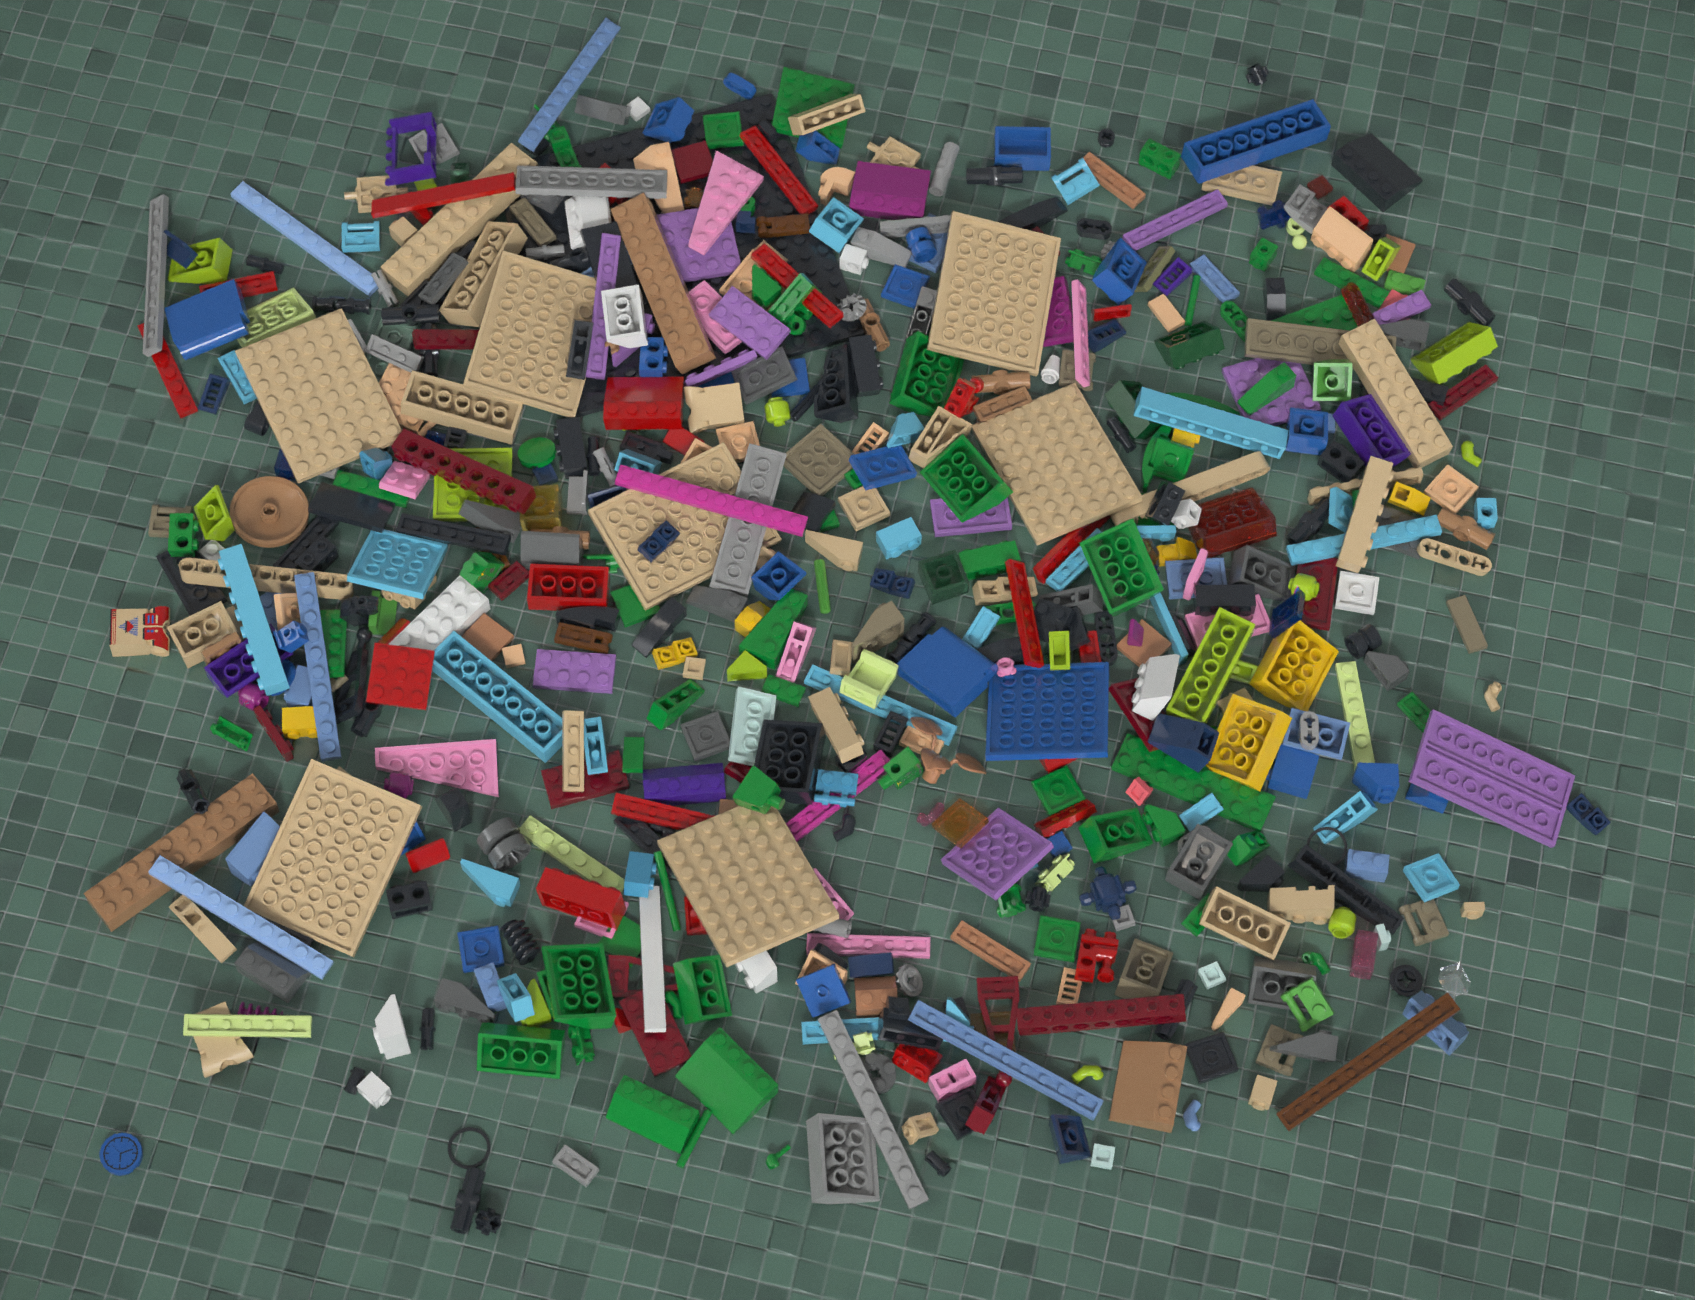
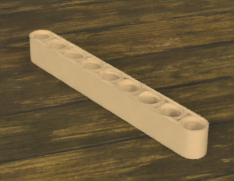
(1204, 484)
(266, 578)

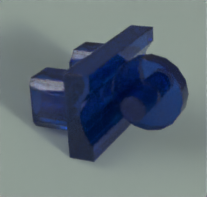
(1275, 216)

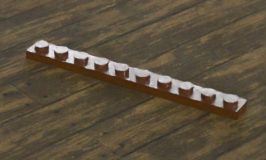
(1368, 1062)

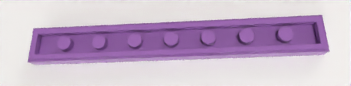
(605, 280)

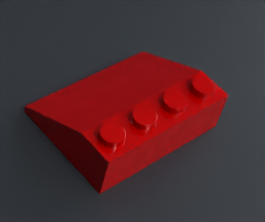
(643, 403)

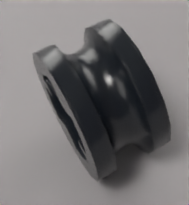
(1104, 142)

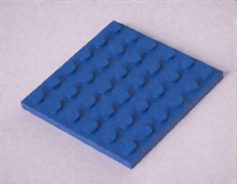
(1049, 713)

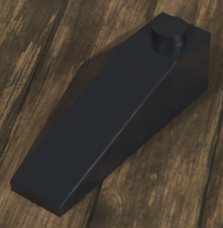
(837, 392)

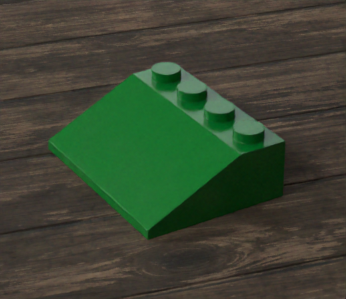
(924, 377)
(965, 480)
(1122, 567)
(579, 985)
(727, 1081)

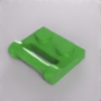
(1313, 1001)

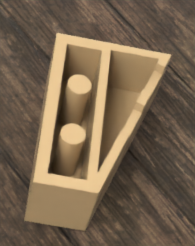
(937, 436)
(1303, 905)

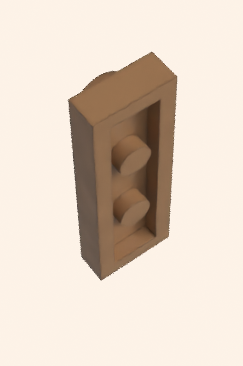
(1002, 404)

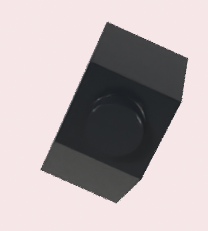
(1274, 298)
(1262, 877)

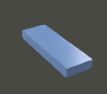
(1214, 279)

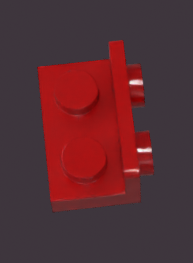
(916, 1061)

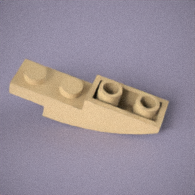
(202, 928)

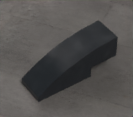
(590, 617)
(660, 627)

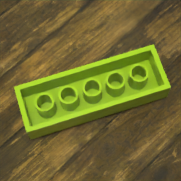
(1211, 667)

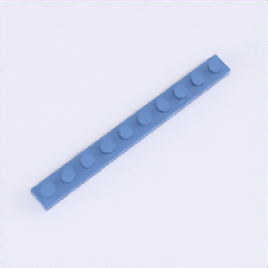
(569, 85)
(318, 667)
(1005, 1060)

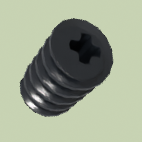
(520, 941)

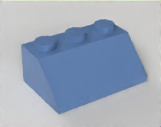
(1332, 735)
(252, 849)
(1448, 1034)

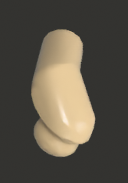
(1491, 695)

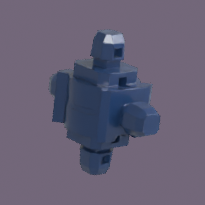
(1107, 893)

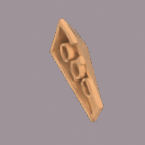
(660, 158)

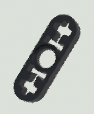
(1109, 630)

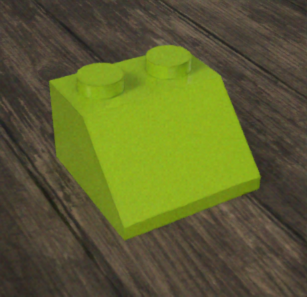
(214, 516)

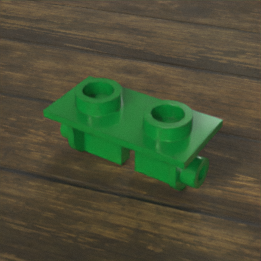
(1078, 259)
(232, 733)
(580, 1048)

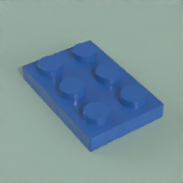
(882, 467)

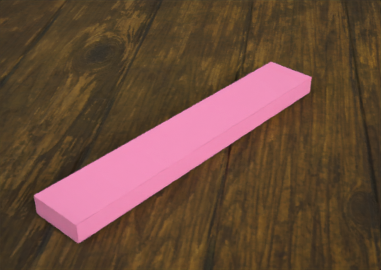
(1080, 331)
(872, 944)

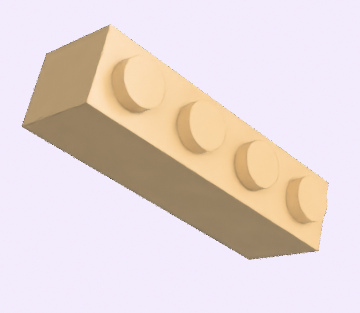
(826, 114)
(836, 725)

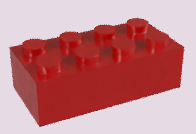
(567, 586)
(581, 898)

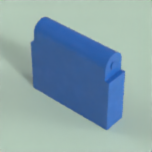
(208, 319)
(947, 670)

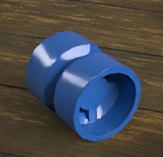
(921, 245)

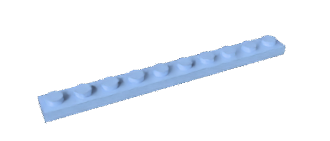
(305, 238)
(241, 917)

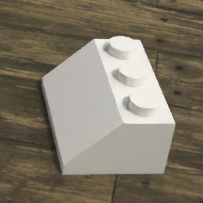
(585, 213)
(624, 316)
(1154, 685)
(758, 971)
(390, 1030)

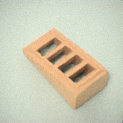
(869, 434)
(1060, 1000)
(1230, 1005)

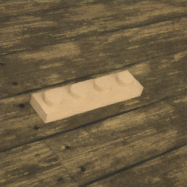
(573, 751)

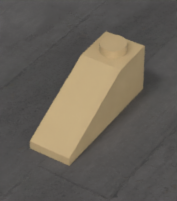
(840, 551)

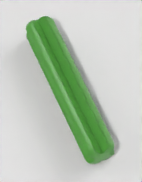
(822, 586)

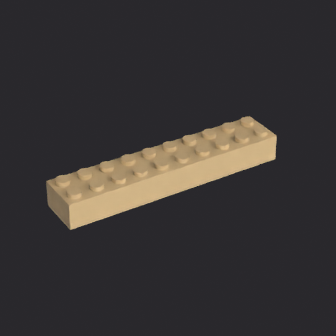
(452, 227)

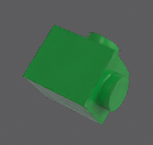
(1263, 254)

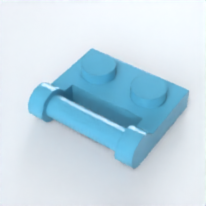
(1077, 186)
(360, 240)

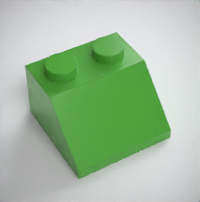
(1332, 380)

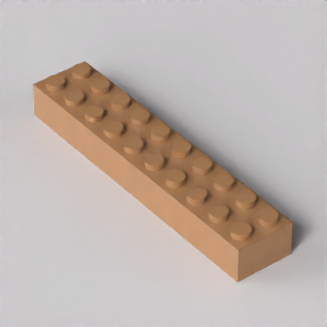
(663, 284)
(187, 846)

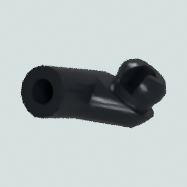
(847, 827)
(664, 831)

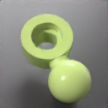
(1299, 241)

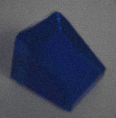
(435, 436)

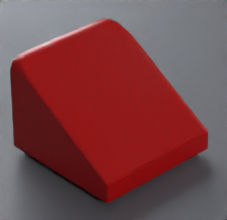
(621, 1021)

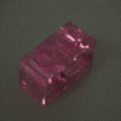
(1364, 954)

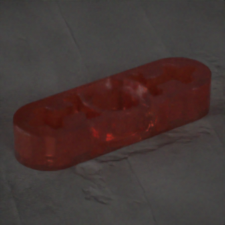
(1353, 299)

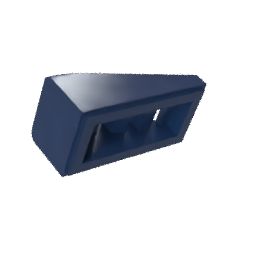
(1095, 343)
(224, 382)

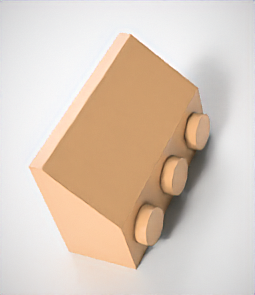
(1342, 240)

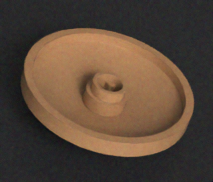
(269, 511)

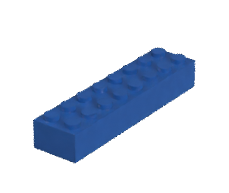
(1255, 141)

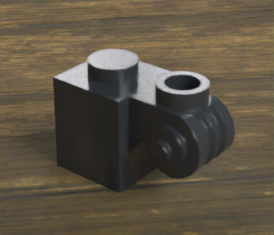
(357, 609)

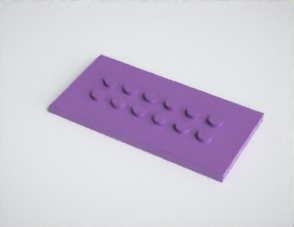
(1492, 778)

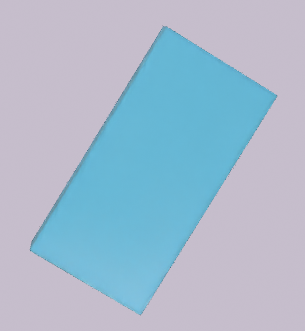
(981, 627)
(1201, 812)

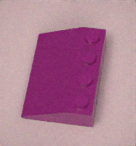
(889, 191)

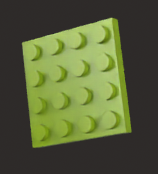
(450, 496)

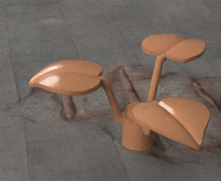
(933, 762)

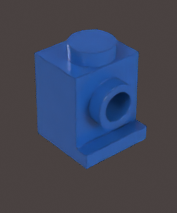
(291, 636)

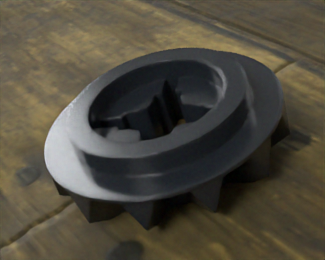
(1412, 975)

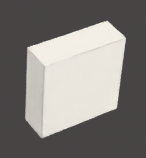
(638, 109)

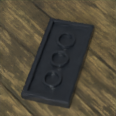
(592, 240)
(351, 507)
(192, 596)

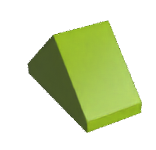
(1059, 650)
(746, 668)

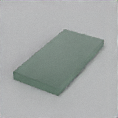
(396, 334)

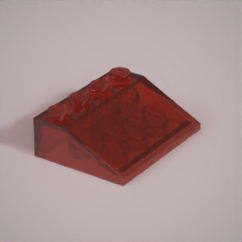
(1233, 523)

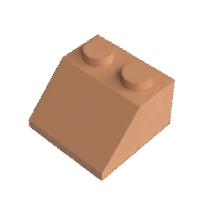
(872, 995)

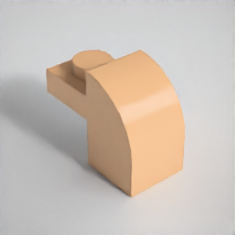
(835, 180)

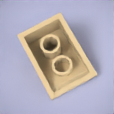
(199, 631)

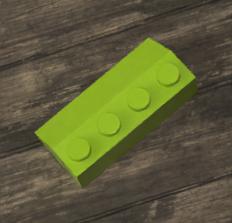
(1455, 352)

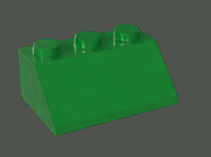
(702, 989)

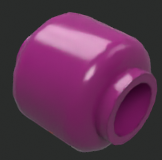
(251, 696)
(399, 784)

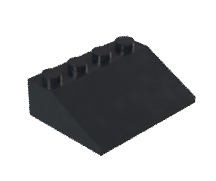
(1375, 171)
(791, 757)

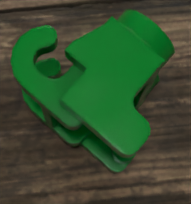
(1010, 902)

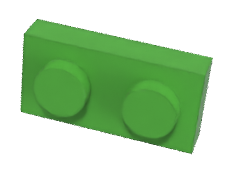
(1403, 283)

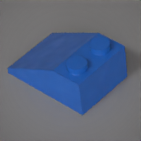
(1119, 272)

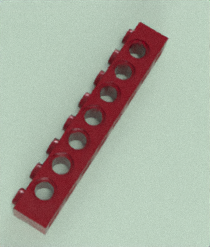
(473, 470)
(1101, 1015)

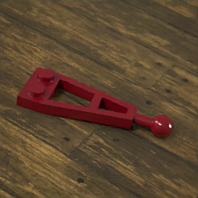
(618, 974)
(999, 988)

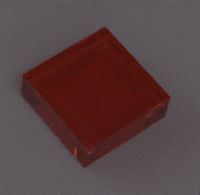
(1320, 187)

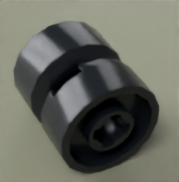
(1364, 640)

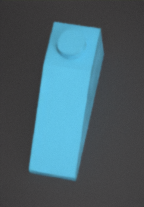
(595, 746)
(1346, 816)
(495, 884)

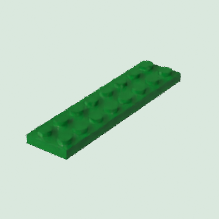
(1170, 776)

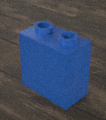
(1292, 771)

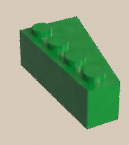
(771, 634)

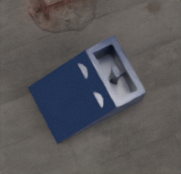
(1184, 740)

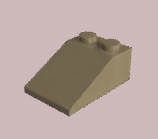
(880, 630)
(1143, 971)

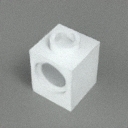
(853, 259)
(374, 1090)

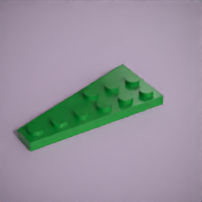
(1327, 314)

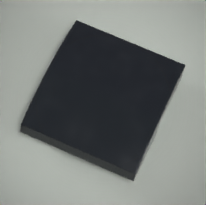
(815, 508)

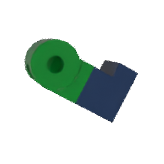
(745, 221)

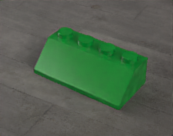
(520, 1050)
(652, 1114)

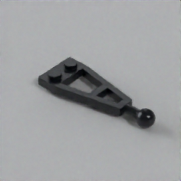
(356, 671)

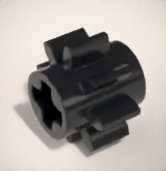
(1257, 74)
(1037, 899)
(488, 1221)

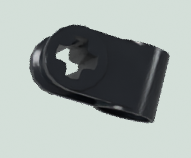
(256, 421)

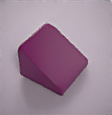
(1135, 634)

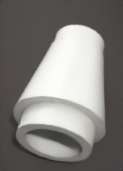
(1051, 370)

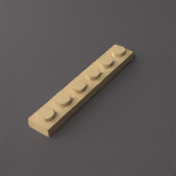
(1408, 477)

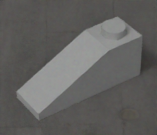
(880, 247)

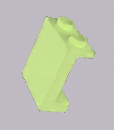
(869, 679)

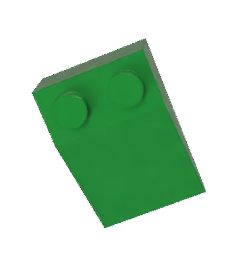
(1114, 834)

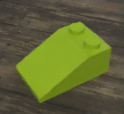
(208, 267)

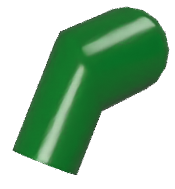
(1316, 959)

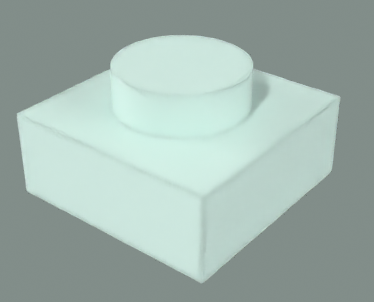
(1384, 937)
(1211, 975)
(1102, 1156)

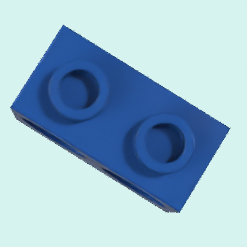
(653, 358)

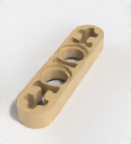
(1454, 553)

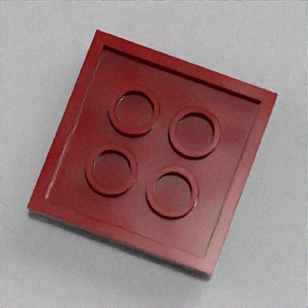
(400, 676)

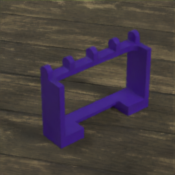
(415, 172)

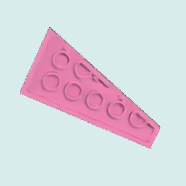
(724, 196)
(453, 764)

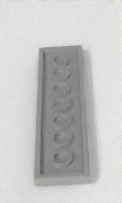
(591, 182)
(741, 538)

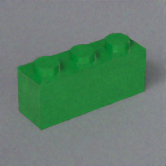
(988, 559)

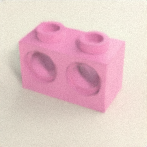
(952, 1080)

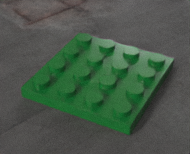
(804, 91)

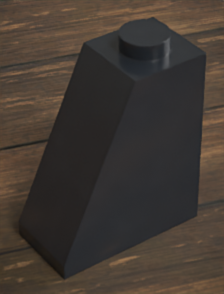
(454, 809)

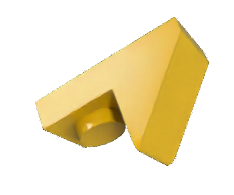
(1180, 551)

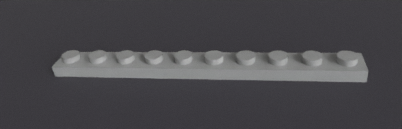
(155, 276)
(873, 1110)

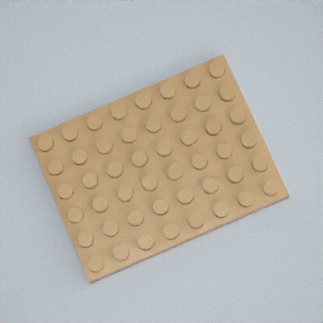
(994, 293)
(528, 334)
(319, 395)
(1057, 464)
(691, 558)
(332, 857)
(747, 881)

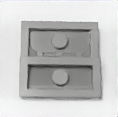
(445, 146)
(1304, 208)

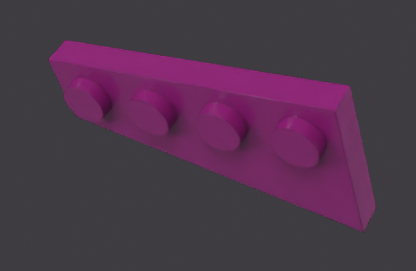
(1060, 315)

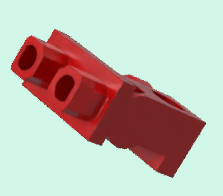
(963, 398)
(1094, 950)

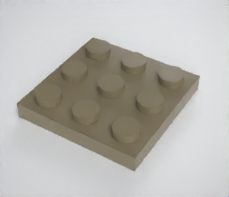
(819, 460)

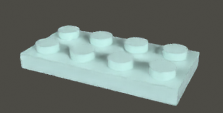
(748, 716)

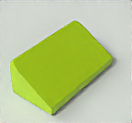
(1244, 671)

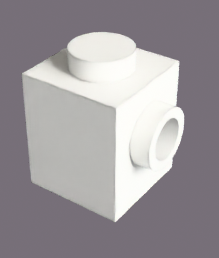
(1186, 514)

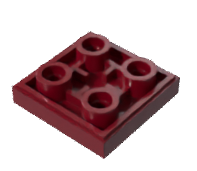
(692, 161)

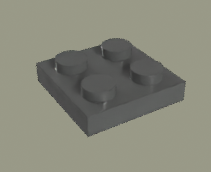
(705, 736)

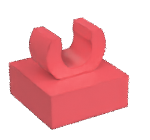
(1139, 791)

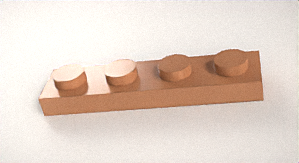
(1114, 181)
(990, 950)

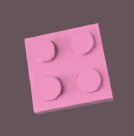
(404, 480)

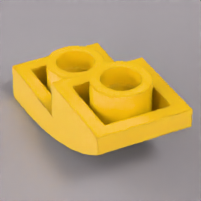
(674, 654)

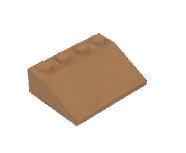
(1148, 1084)

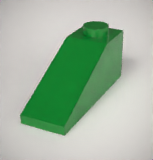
(1268, 389)
(673, 704)

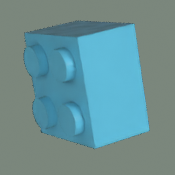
(836, 225)

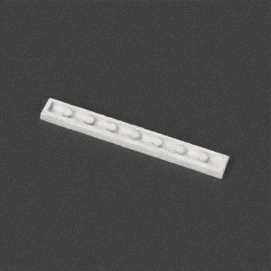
(652, 962)

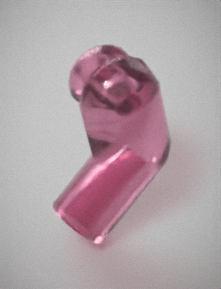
(935, 812)

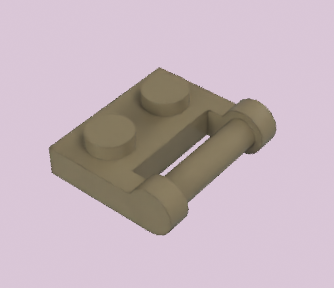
(1067, 370)
(160, 525)
(1429, 919)
(1270, 1059)

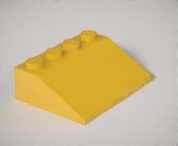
(1294, 667)
(1248, 741)

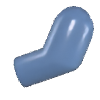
(1190, 1116)

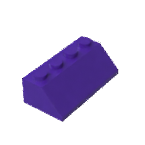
(1370, 430)
(235, 669)
(685, 784)

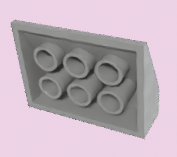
(842, 1160)

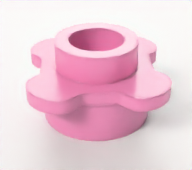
(1005, 667)

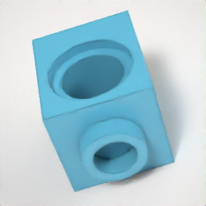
(1487, 506)

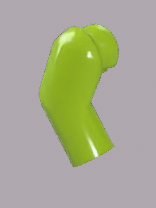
(1468, 453)
(1087, 1070)

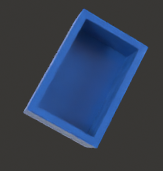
(1023, 147)

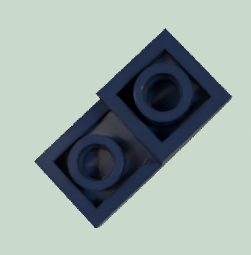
(658, 541)
(892, 584)
(1587, 815)
(871, 965)

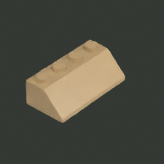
(1244, 923)

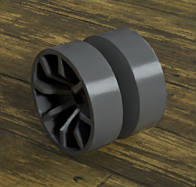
(504, 844)

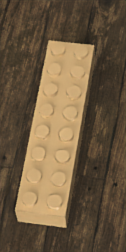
(1395, 393)

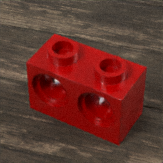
(1351, 213)

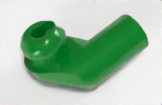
(672, 998)

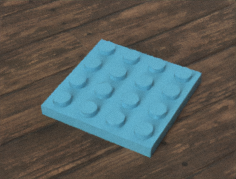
(397, 563)

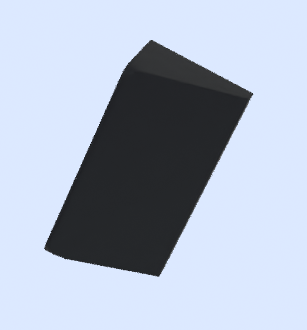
(1185, 635)

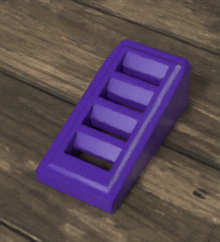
(1178, 263)

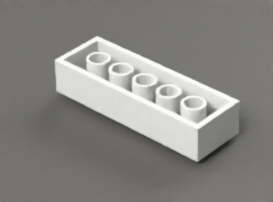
(451, 611)

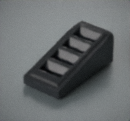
(456, 435)
(881, 739)

